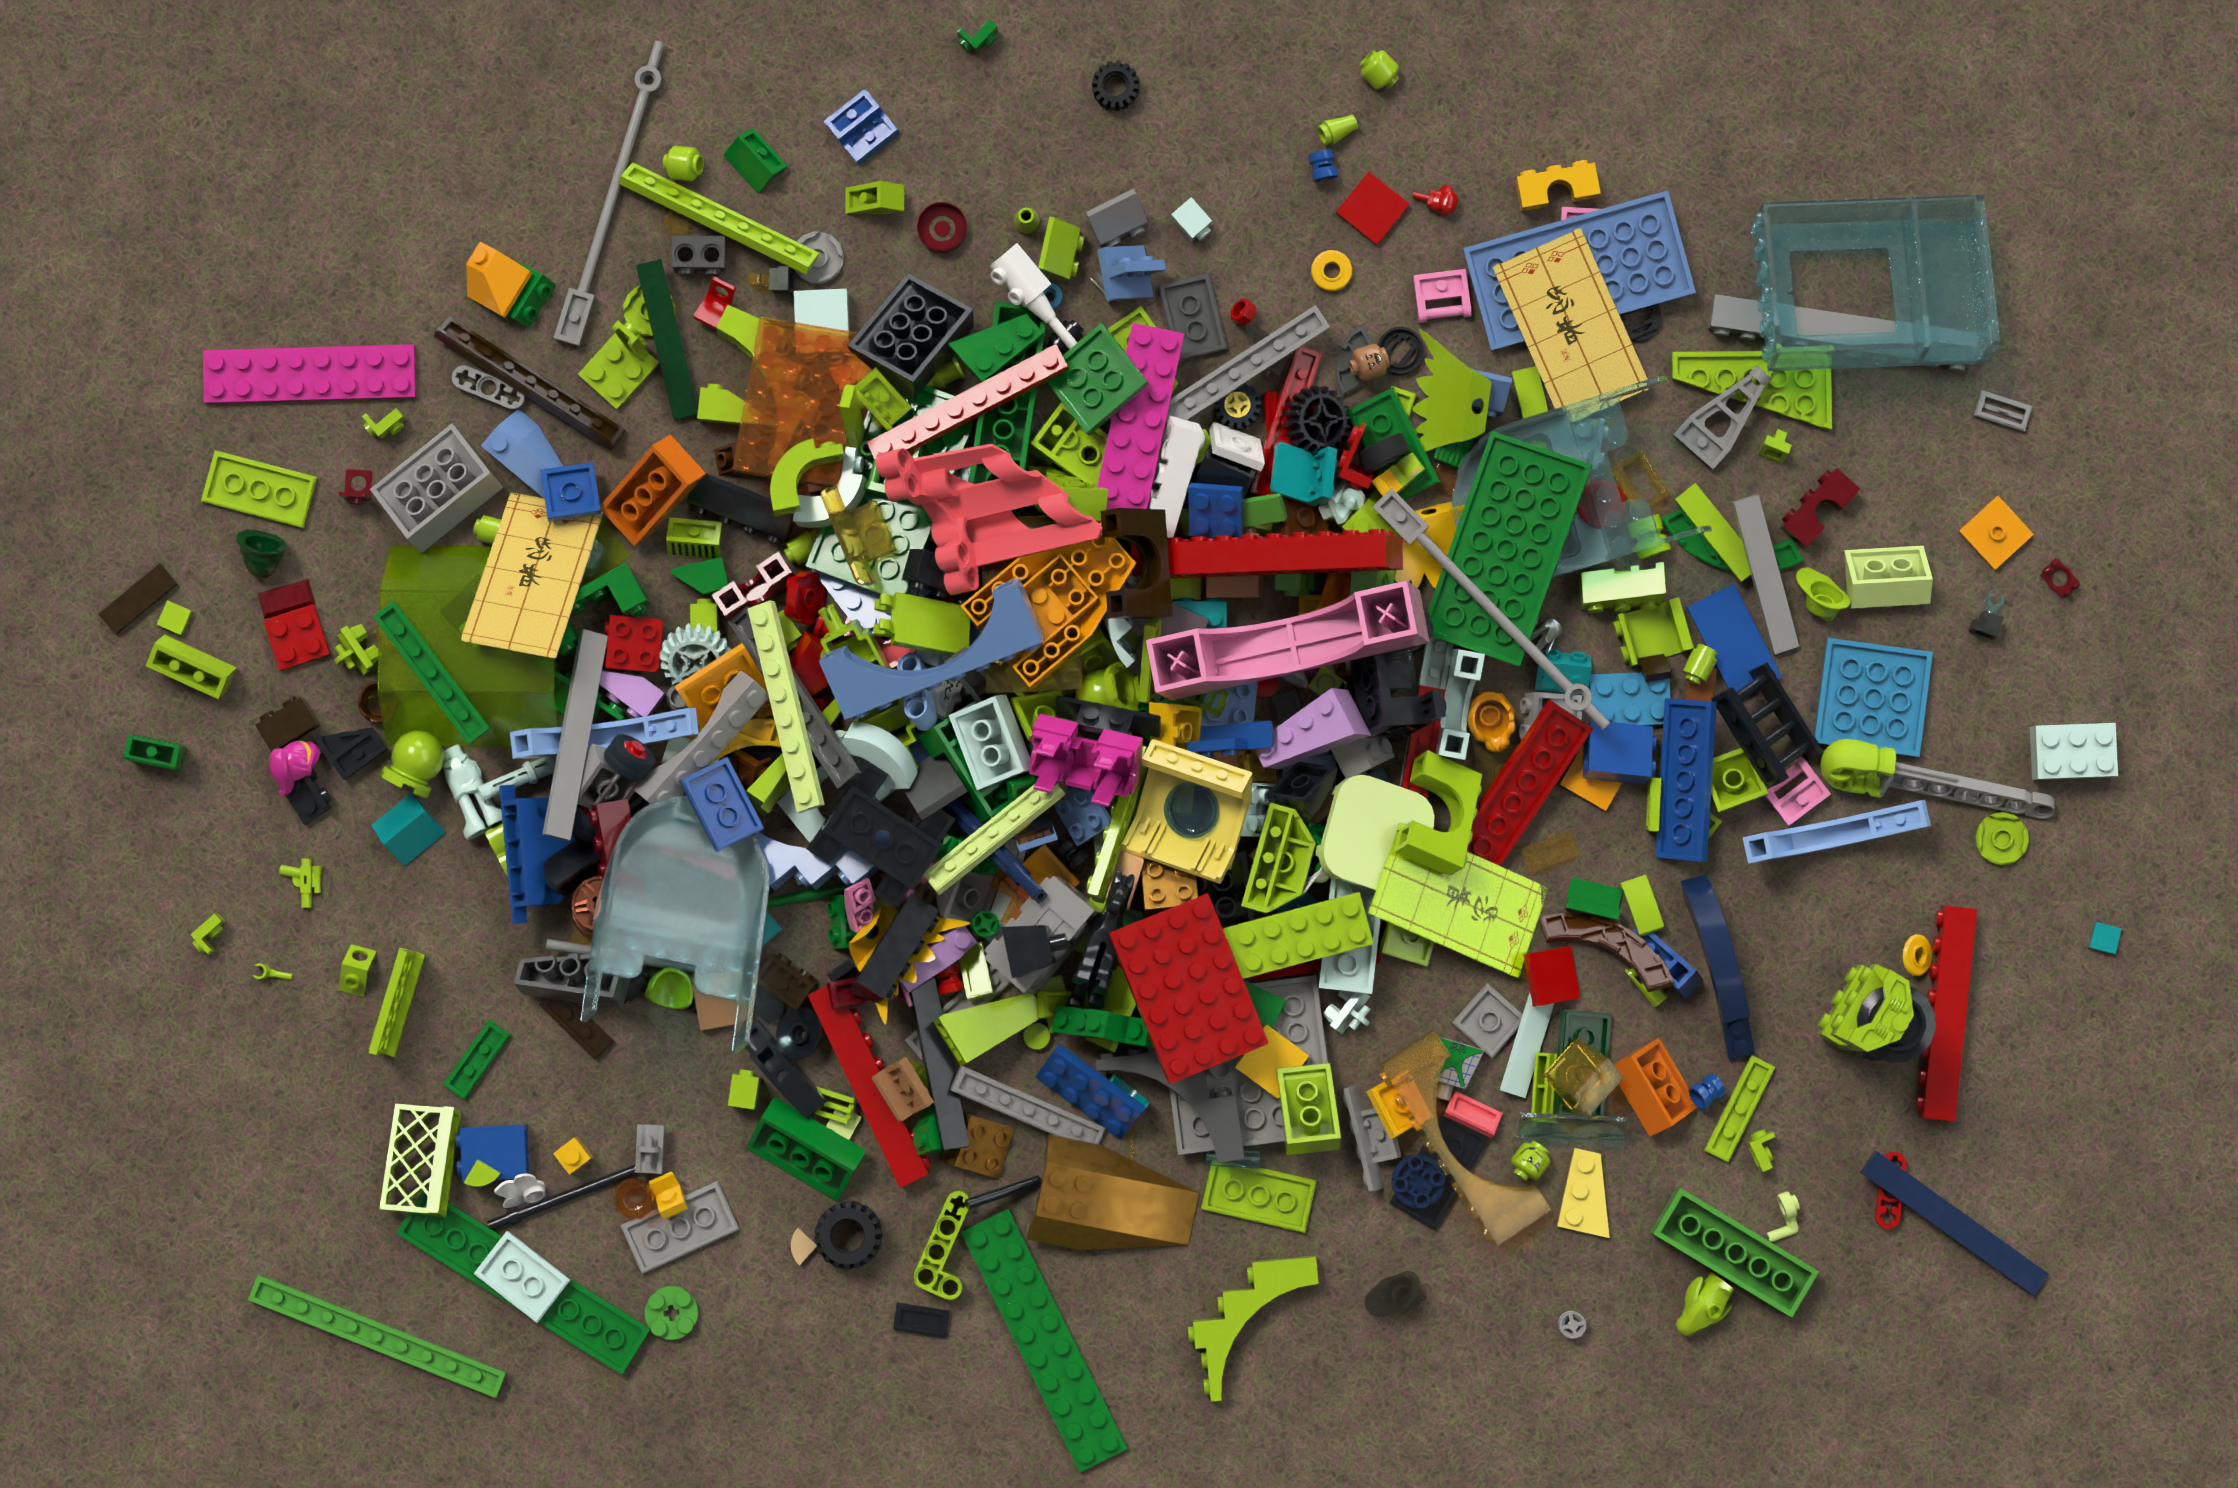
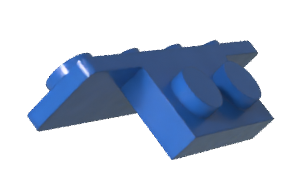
(1233, 738)

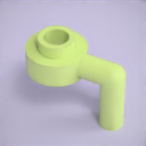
(1789, 1207)

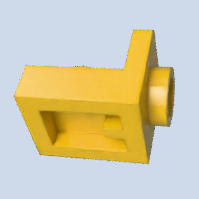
(668, 1195)

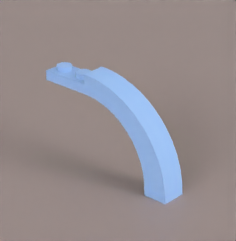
(646, 729)
(1836, 832)

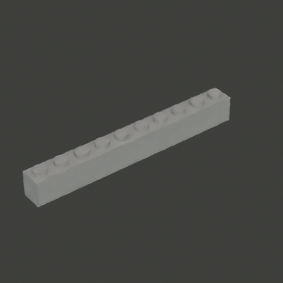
(1742, 317)

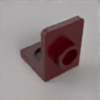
(353, 496)

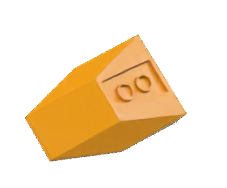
(1067, 596)

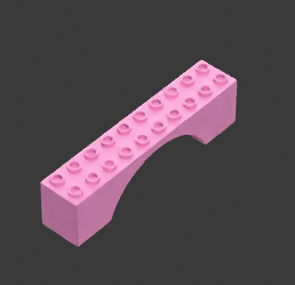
(1352, 629)

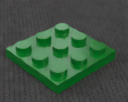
(1098, 379)

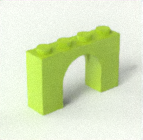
(1459, 790)

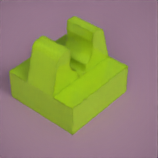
(1775, 447)

